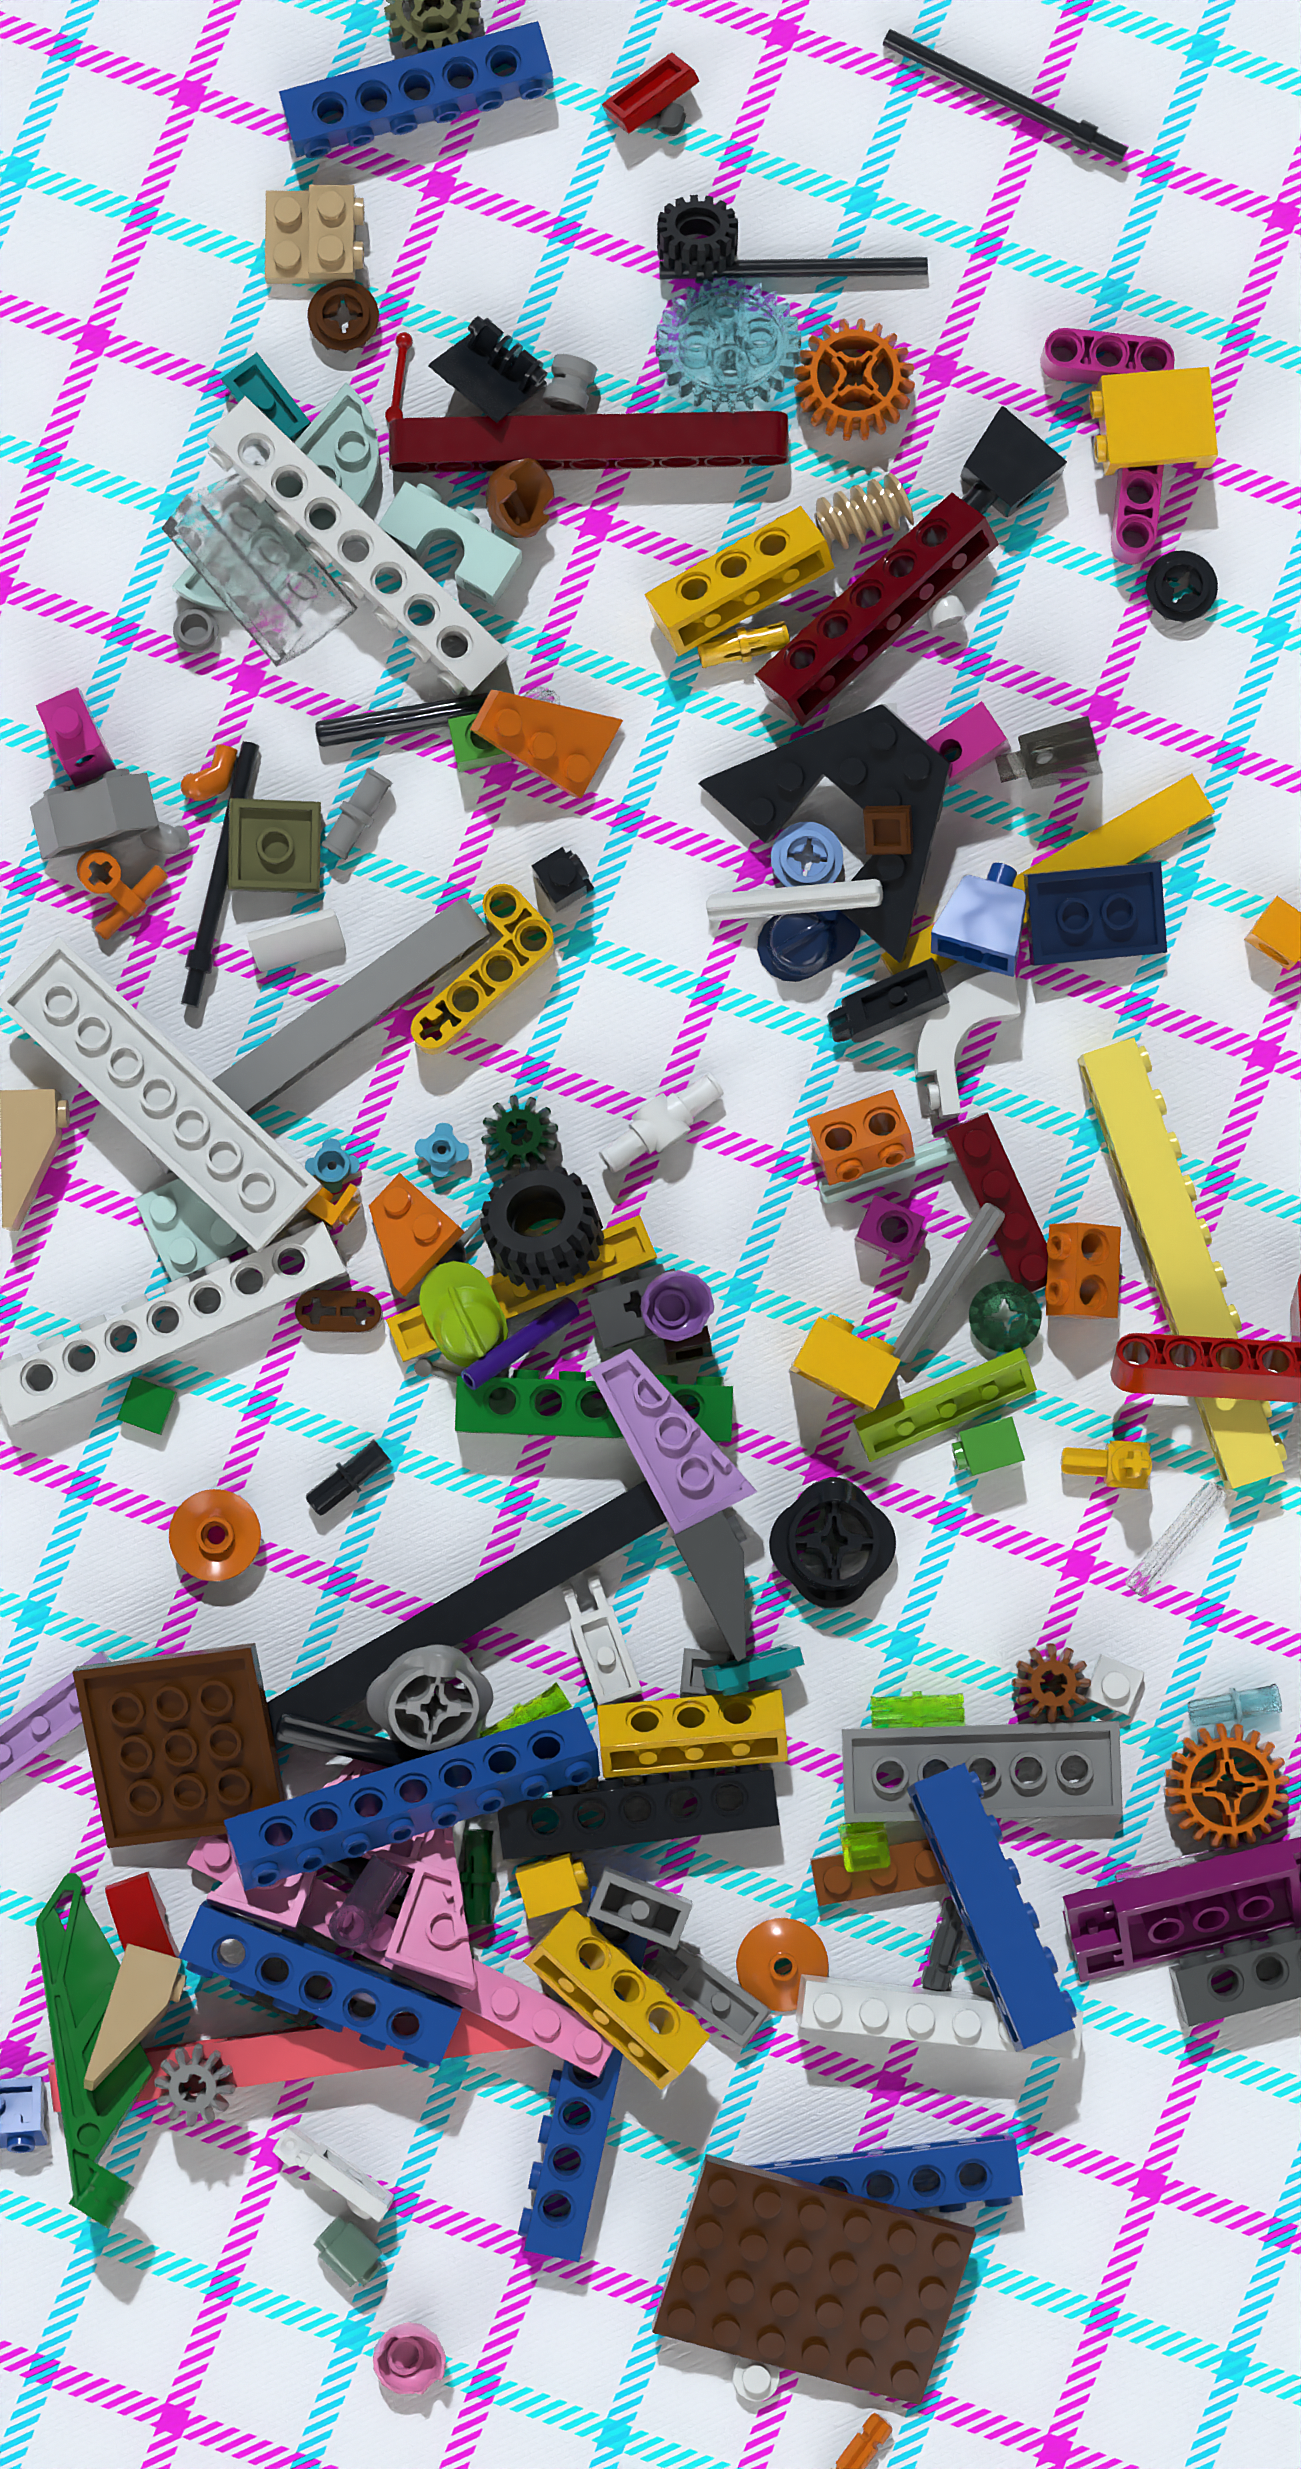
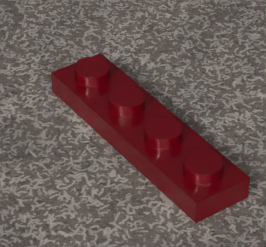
(995, 1182)

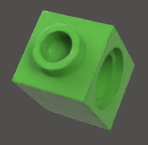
(466, 754)
(987, 1447)

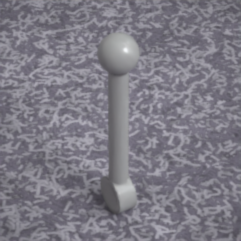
(425, 1367)

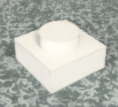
(1114, 1684)

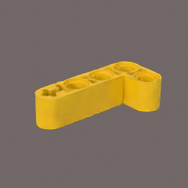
(475, 977)

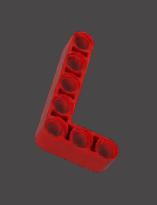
(1204, 1362)

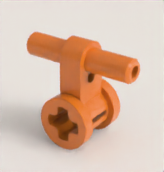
(129, 900)

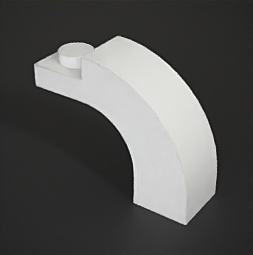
(972, 1003)

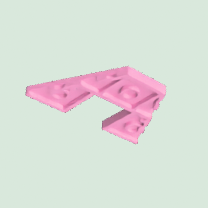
(431, 1923)

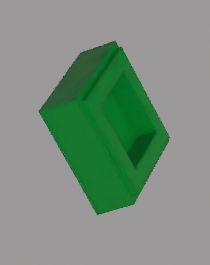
(147, 1405)

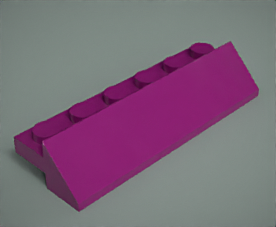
(1184, 1909)

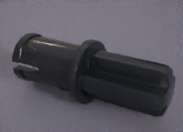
(347, 1478)

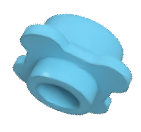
(330, 1152)
(454, 1152)

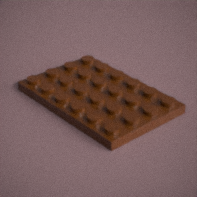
(813, 2279)

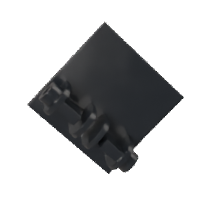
(488, 372)

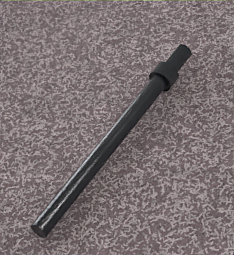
(1083, 134)
(810, 268)
(200, 959)

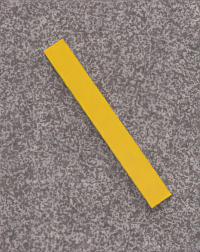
(1111, 844)

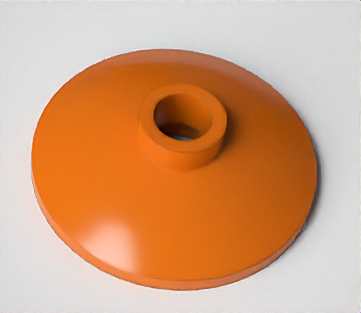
(191, 1541)
(767, 1944)

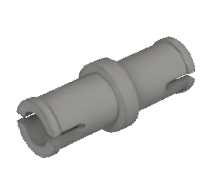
(356, 813)

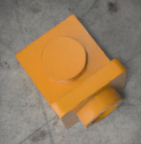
(334, 1214)

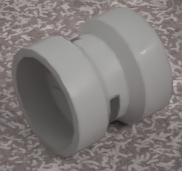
(569, 383)

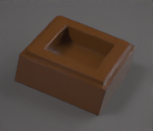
(888, 830)

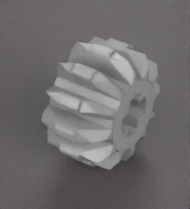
(208, 2096)

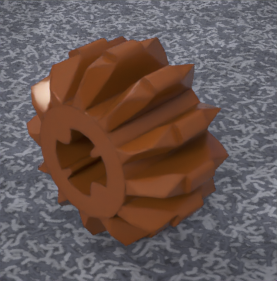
(1047, 1697)

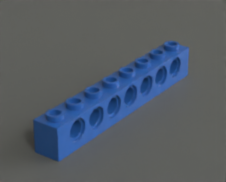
(391, 1790)
(565, 2234)

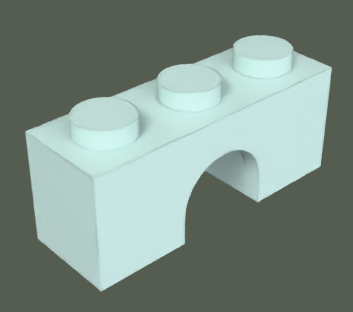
(420, 518)

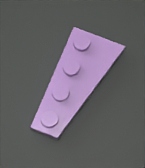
(673, 1452)

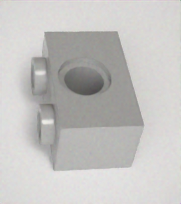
(640, 1907)

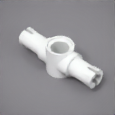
(661, 1123)

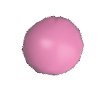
(409, 2359)

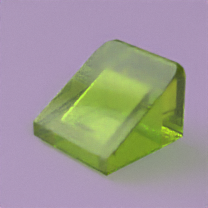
(864, 1846)

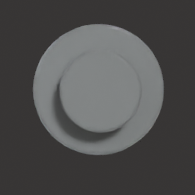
(195, 630)

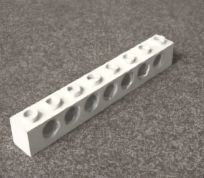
(248, 427)
(24, 1403)

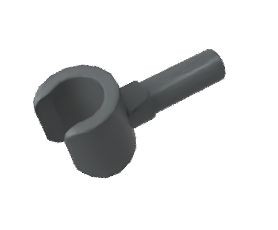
(670, 120)

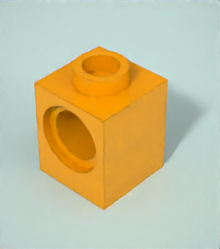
(1278, 933)

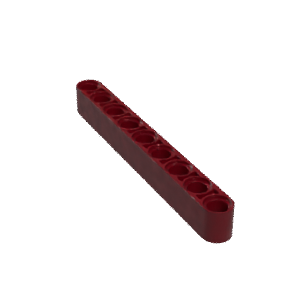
(590, 441)

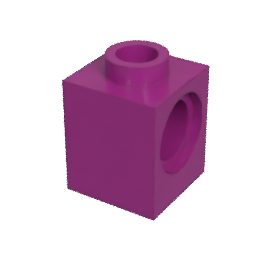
(870, 1229)

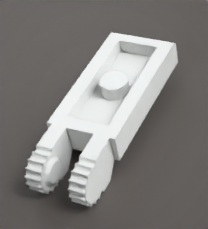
(602, 1645)

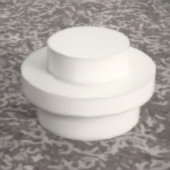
(755, 2379)

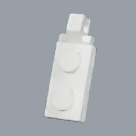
(334, 2172)

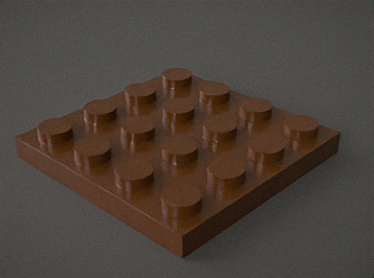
(178, 1743)

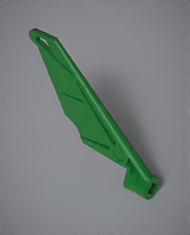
(78, 1984)

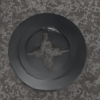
(1201, 581)

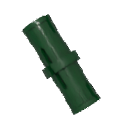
(478, 1876)

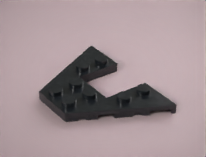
(875, 764)

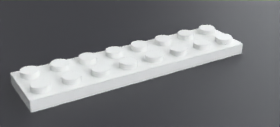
(159, 1094)

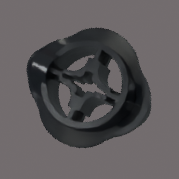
(833, 1495)

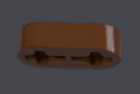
(338, 1300)

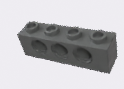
(1194, 1974)

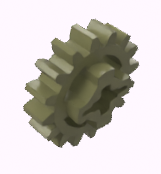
(432, 27)

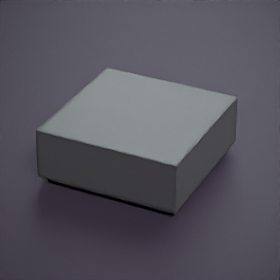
(693, 1662)

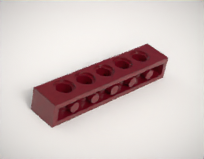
(877, 609)

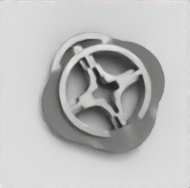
(412, 1683)

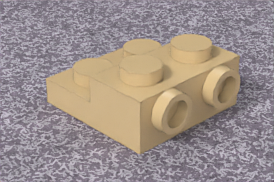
(313, 235)

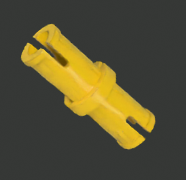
(743, 644)

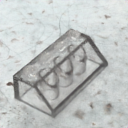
(258, 569)

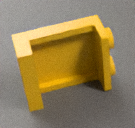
(1154, 419)

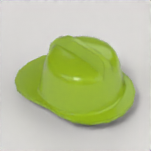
(462, 1312)

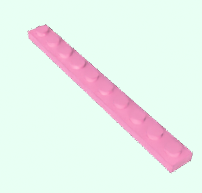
(494, 1995)

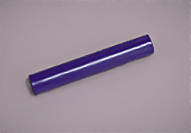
(520, 1343)

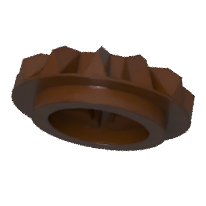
(327, 303)

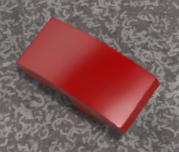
(140, 1915)

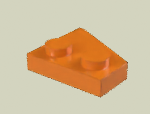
(411, 1232)

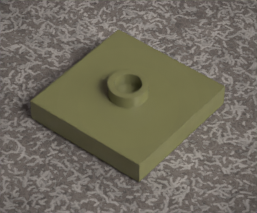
(274, 846)

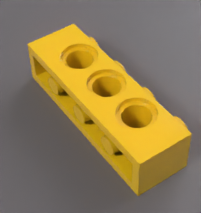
(739, 580)
(692, 1733)
(593, 1996)

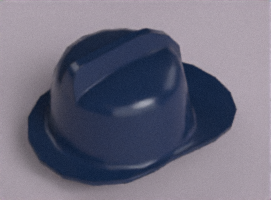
(805, 943)

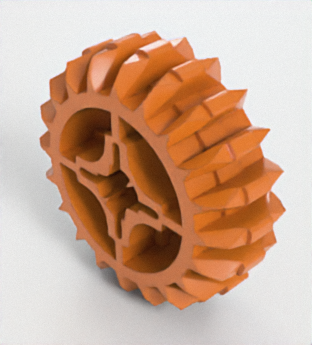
(867, 393)
(1225, 1765)

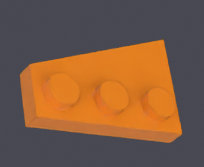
(547, 737)

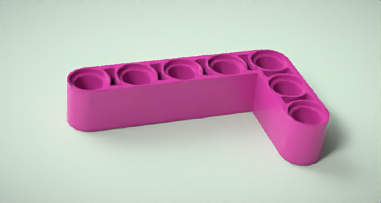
(1087, 370)

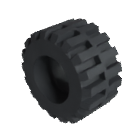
(533, 1198)

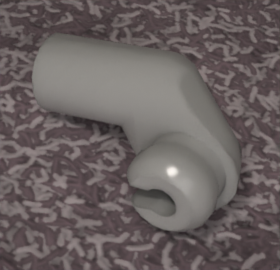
(166, 838)

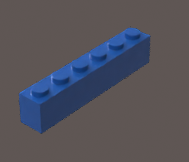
(991, 1906)

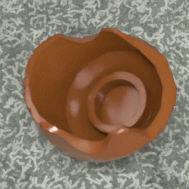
(518, 497)

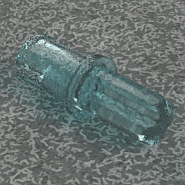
(1235, 1705)

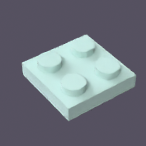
(186, 1229)

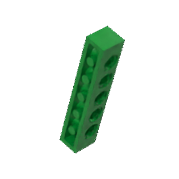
(476, 1416)

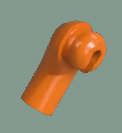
(212, 780)

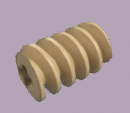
(863, 511)

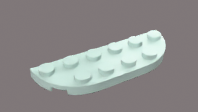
(343, 447)

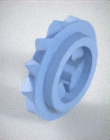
(823, 845)

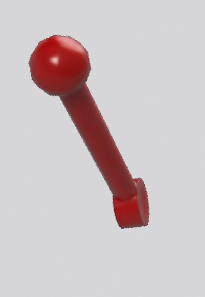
(403, 342)

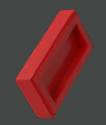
(650, 92)

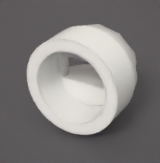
(946, 612)

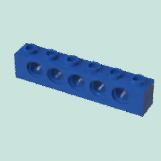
(433, 70)
(204, 1957)
(900, 2163)

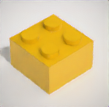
(845, 1362)

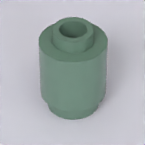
(348, 2252)

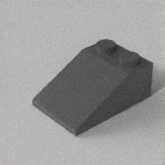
(717, 1567)

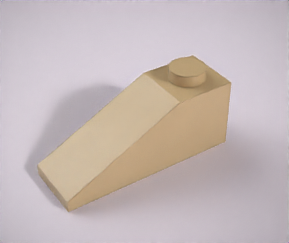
(29, 1140)
(136, 2005)

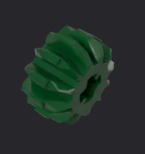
(505, 1139)

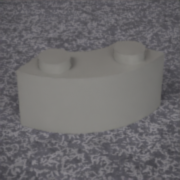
(93, 815)

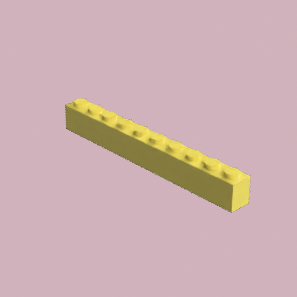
(1176, 1246)

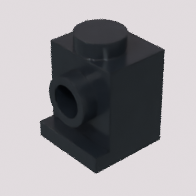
(562, 878)

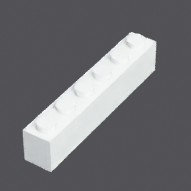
(917, 2016)

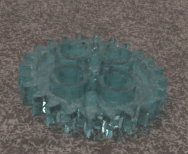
(728, 344)

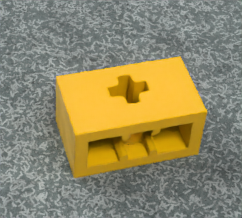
(552, 1883)

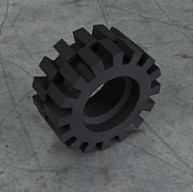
(692, 253)

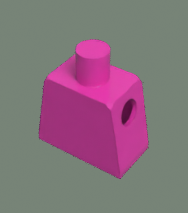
(75, 736)
(976, 736)

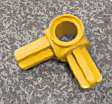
(1120, 1463)

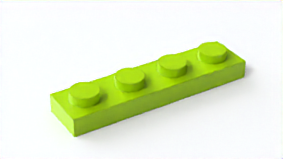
(945, 1404)

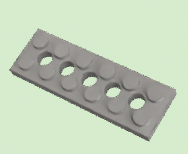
(1004, 1746)

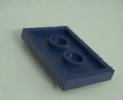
(1095, 913)

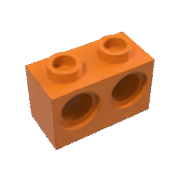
(858, 1130)
(1083, 1271)

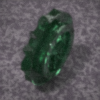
(992, 1331)

